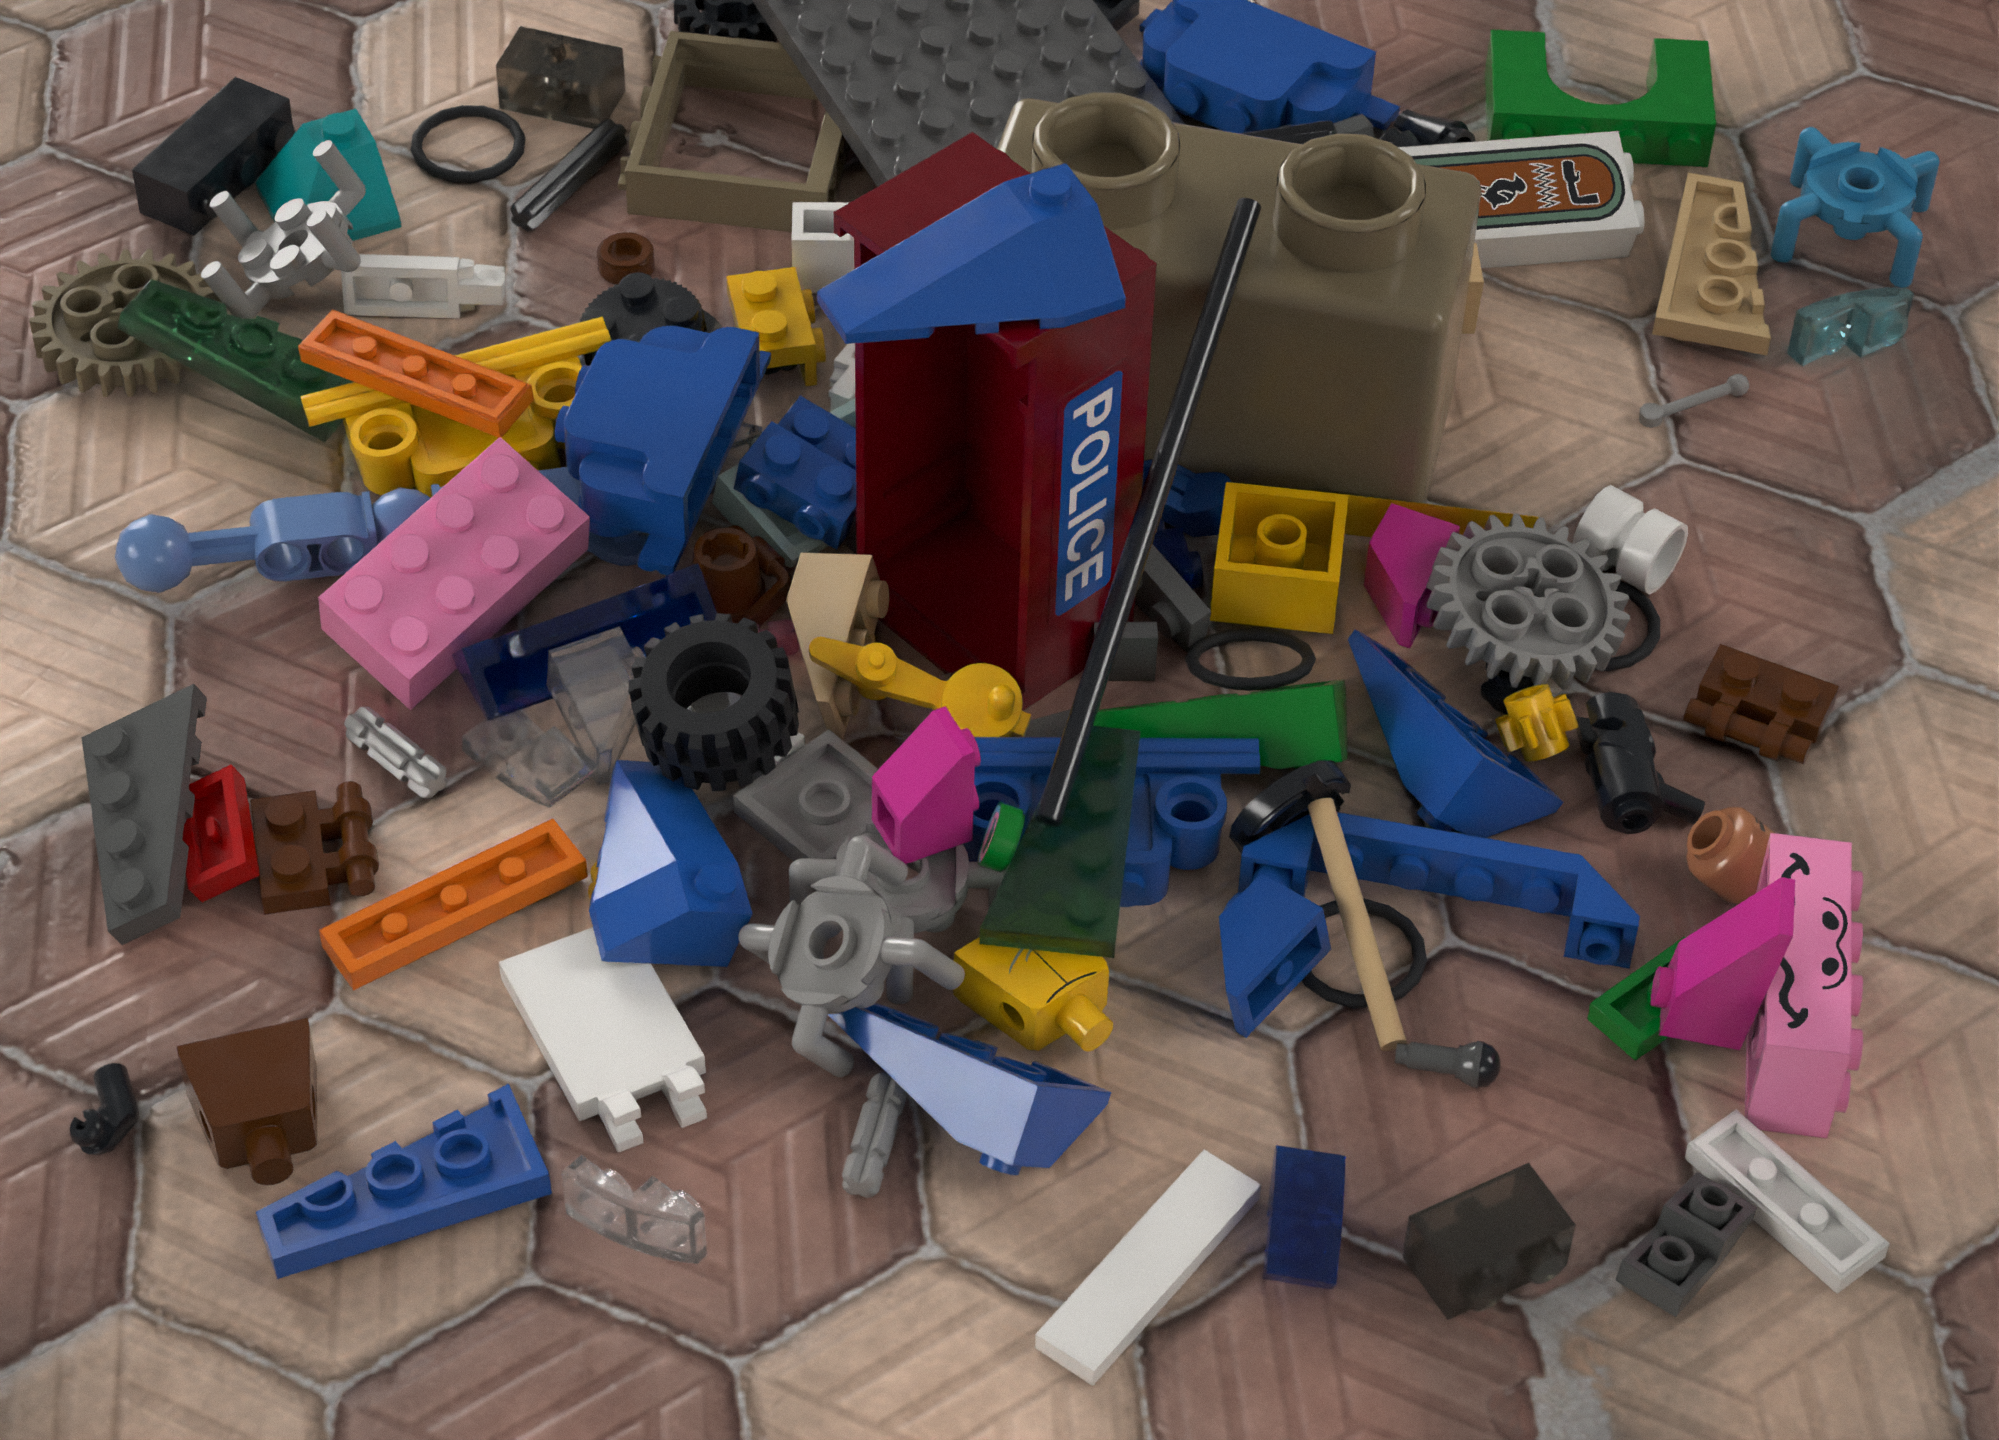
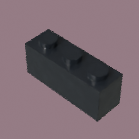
(211, 153)

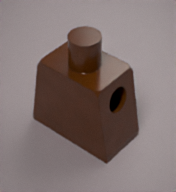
(255, 1096)

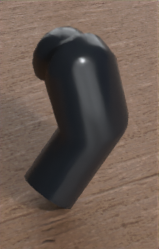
(115, 1116)

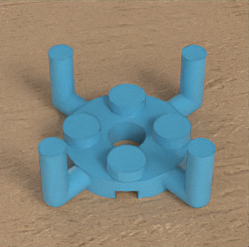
(1858, 196)

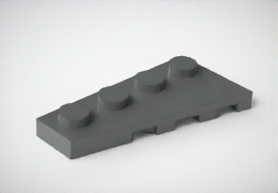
(140, 807)

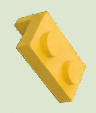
(782, 315)

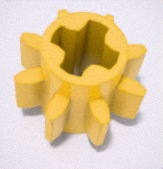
(1536, 722)

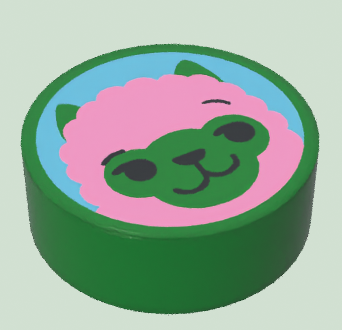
(1001, 837)

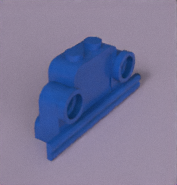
(1257, 68)
(656, 430)
(1174, 805)

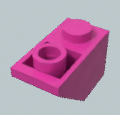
(1400, 566)
(927, 790)

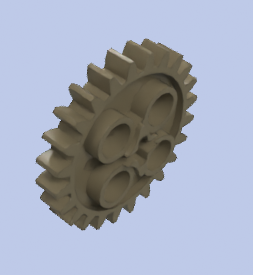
(80, 320)

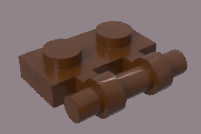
(1761, 705)
(291, 850)

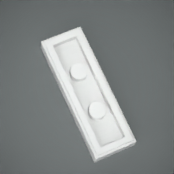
(1788, 1201)

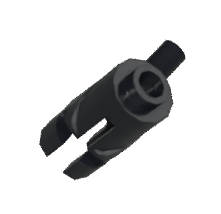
(1623, 767)

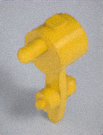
(976, 696)

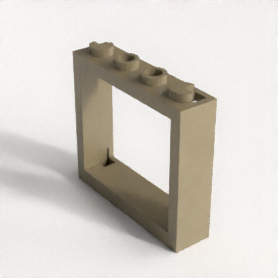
(715, 197)

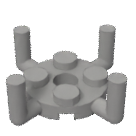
(299, 246)
(923, 902)
(860, 965)

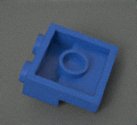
(804, 472)

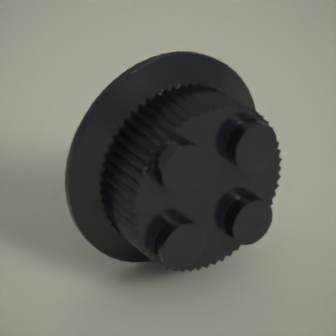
(643, 305)

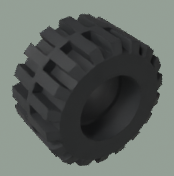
(704, 661)

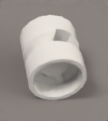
(1637, 543)

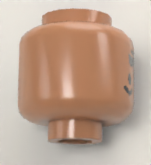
(1728, 852)

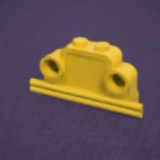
(418, 448)

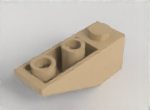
(842, 602)

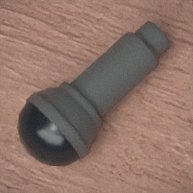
(1472, 1063)

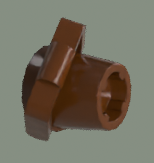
(731, 571)

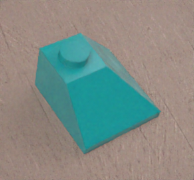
(299, 175)

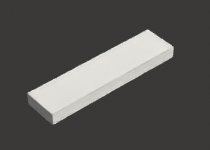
(1147, 1267)

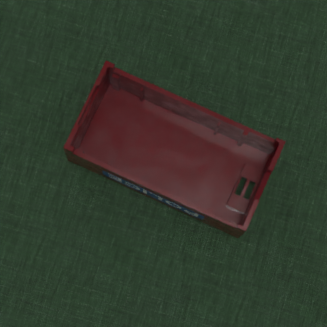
(997, 460)

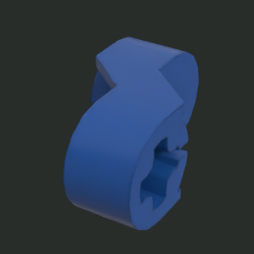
(1194, 501)

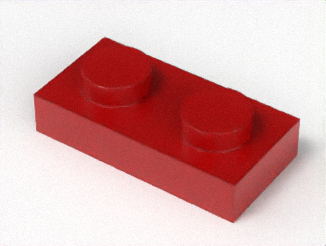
(219, 835)

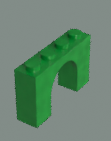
(1663, 127)

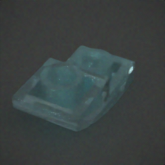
(1855, 319)

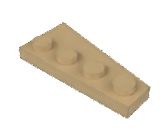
(1711, 271)

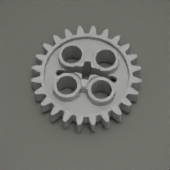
(1527, 602)

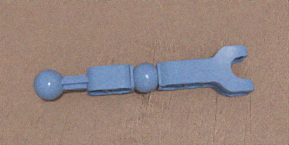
(305, 537)

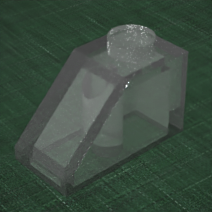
(593, 696)

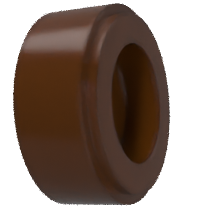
(624, 255)

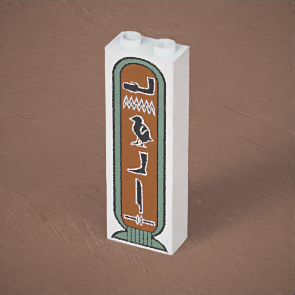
(1547, 196)

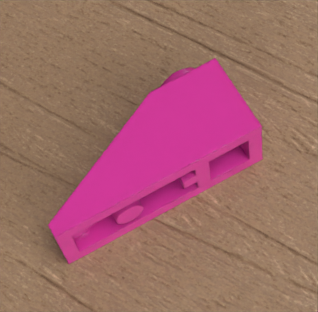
(1726, 969)

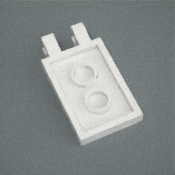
(606, 1034)

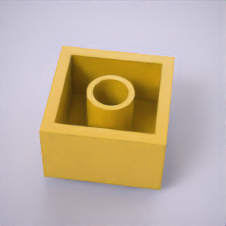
(1279, 557)

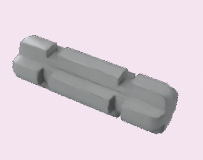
(396, 752)
(873, 1136)

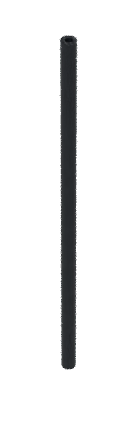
(1147, 515)

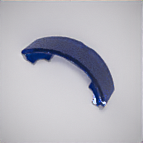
(512, 669)

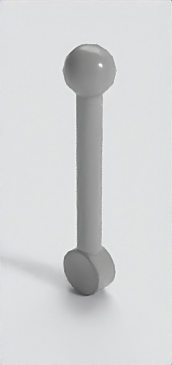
(1652, 414)

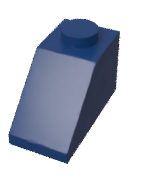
(1268, 948)

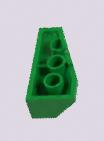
(1291, 721)

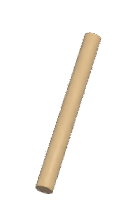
(1357, 924)

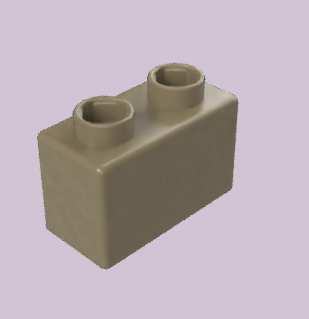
(1343, 307)

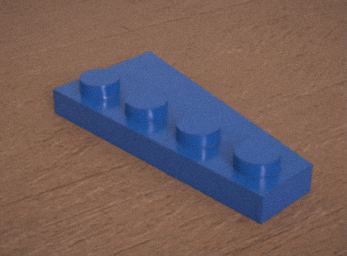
(441, 1180)

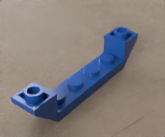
(1463, 866)

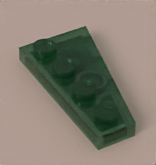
(232, 351)
(1070, 878)

